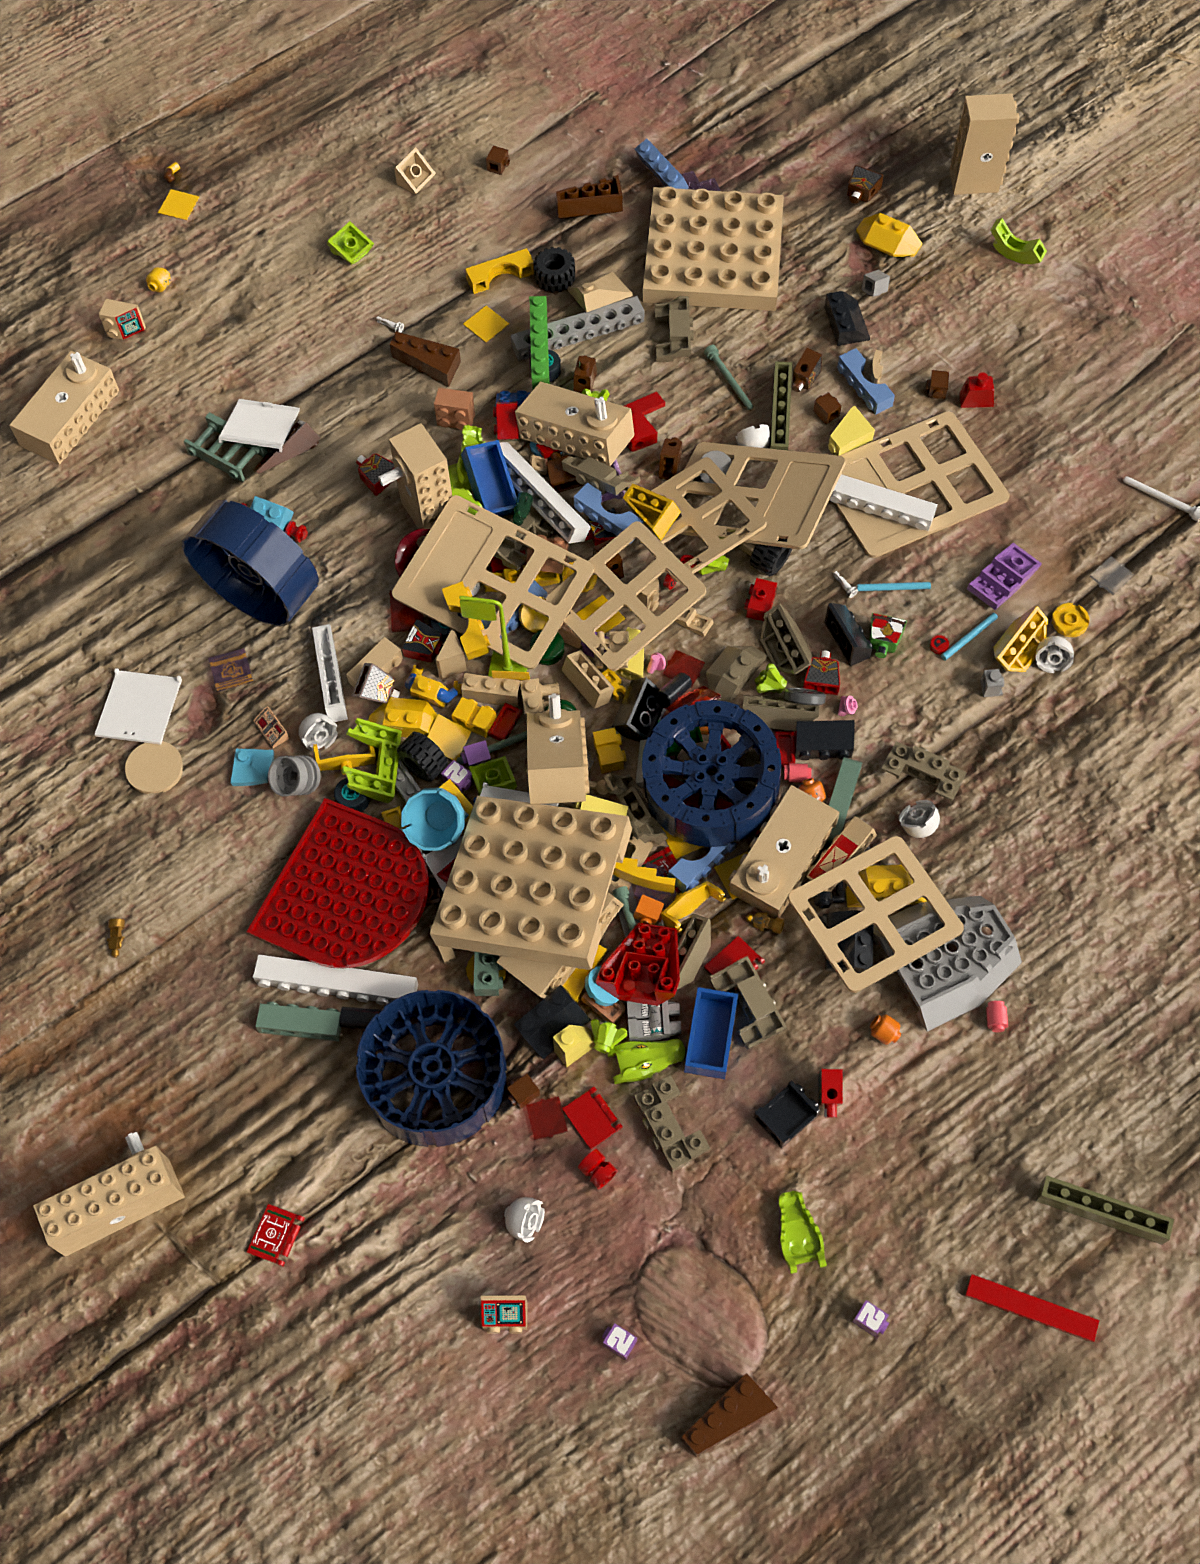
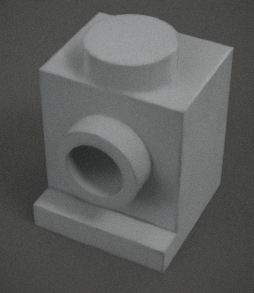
(992, 683)

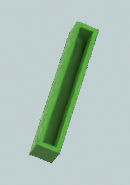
(539, 340)

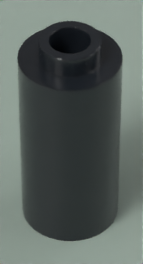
(673, 690)
(357, 1017)

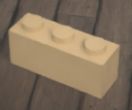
(383, 655)
(587, 679)
(491, 690)

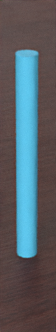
(894, 586)
(969, 636)

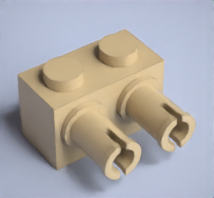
(533, 693)

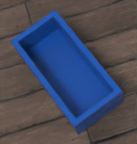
(490, 477)
(711, 1033)

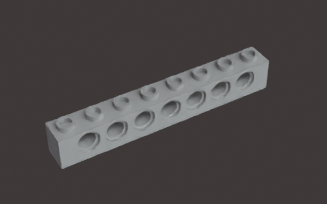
(583, 326)

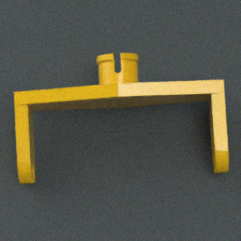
(350, 761)
(688, 902)

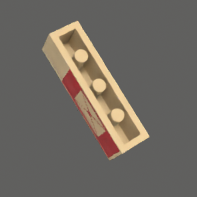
(844, 847)

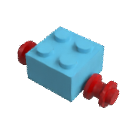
(279, 516)

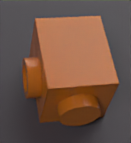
(648, 910)

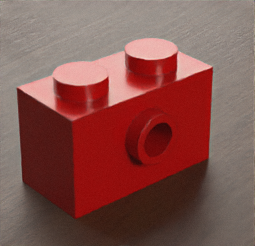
(506, 420)
(761, 598)

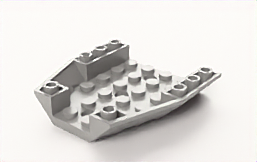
(961, 979)

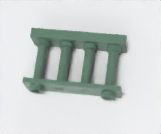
(217, 424)

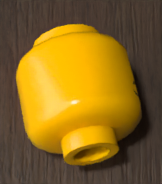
(158, 279)

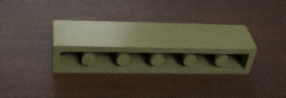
(781, 405)
(1105, 1210)

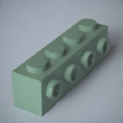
(487, 974)

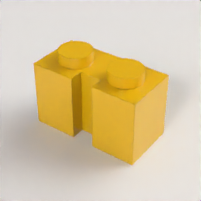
(474, 717)
(608, 750)

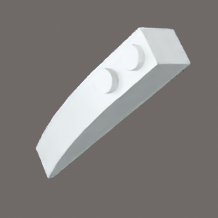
(329, 673)

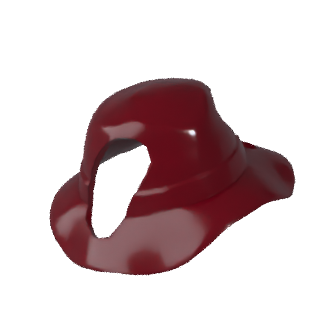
(407, 548)

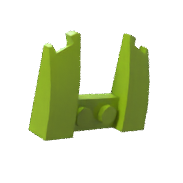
(387, 740)

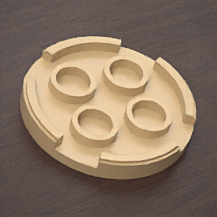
(154, 767)

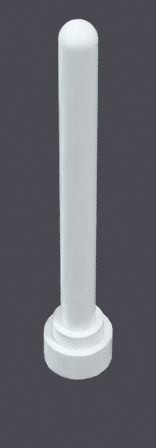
(1194, 511)

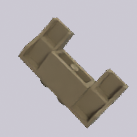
(679, 329)
(598, 475)
(510, 549)
(925, 767)
(642, 820)
(754, 1000)
(665, 1129)

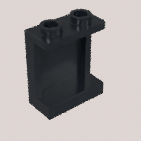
(787, 1114)

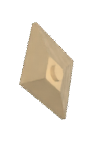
(599, 292)

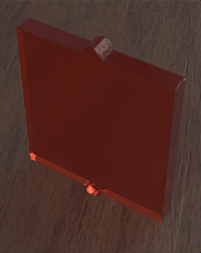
(685, 664)
(546, 1118)

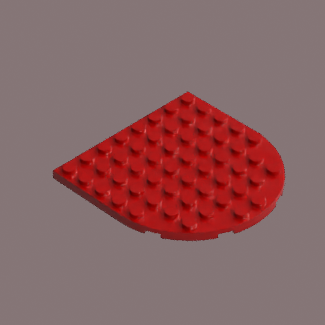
(345, 891)

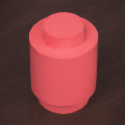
(796, 772)
(997, 1016)

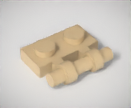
(615, 642)

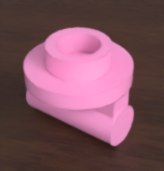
(657, 662)
(847, 705)

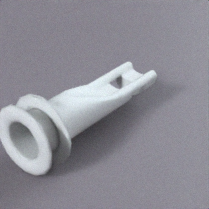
(396, 326)
(847, 587)

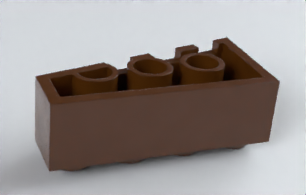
(590, 199)
(426, 356)
(729, 1415)

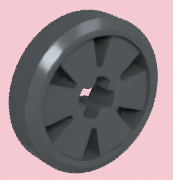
(804, 696)

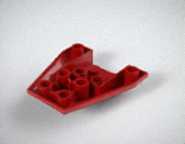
(643, 966)

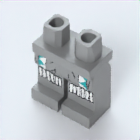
(652, 1022)

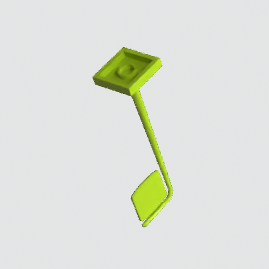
(485, 610)

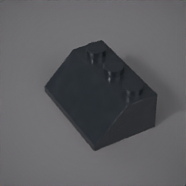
(845, 318)
(847, 634)
(638, 711)
(824, 739)
(856, 948)
(550, 1018)

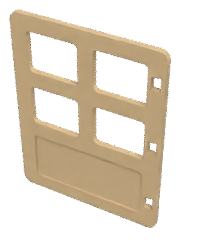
(865, 464)
(790, 500)
(460, 550)

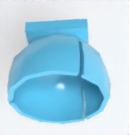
(433, 819)

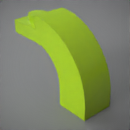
(1014, 248)

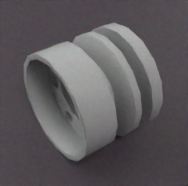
(294, 775)

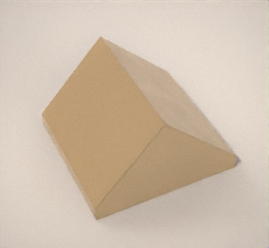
(413, 172)
(451, 657)

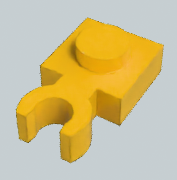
(615, 681)

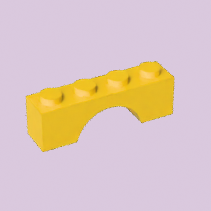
(516, 263)
(472, 640)

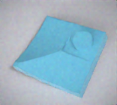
(251, 766)

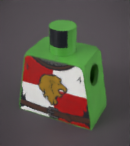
(885, 633)

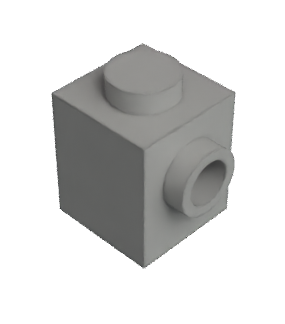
(875, 283)

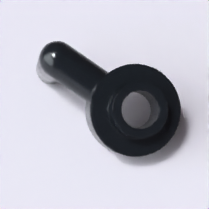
(825, 899)

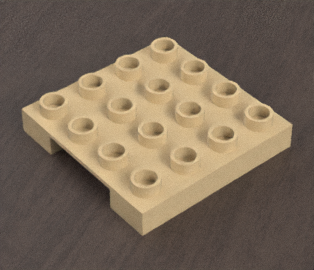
(714, 248)
(531, 882)

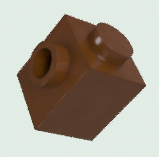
(497, 160)
(938, 384)
(827, 408)
(522, 1091)

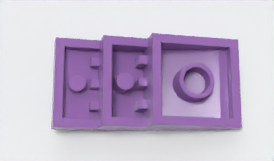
(1004, 576)

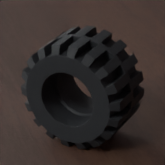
(551, 279)
(769, 558)
(422, 756)

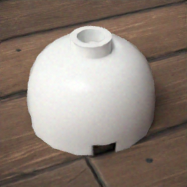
(754, 437)
(1054, 654)
(318, 730)
(920, 819)
(524, 1218)

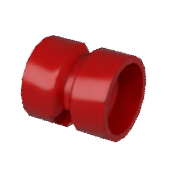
(596, 1167)

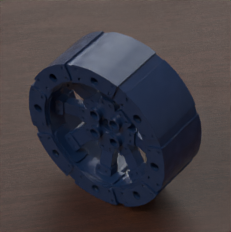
(250, 562)
(724, 825)
(431, 1009)

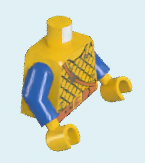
(429, 689)

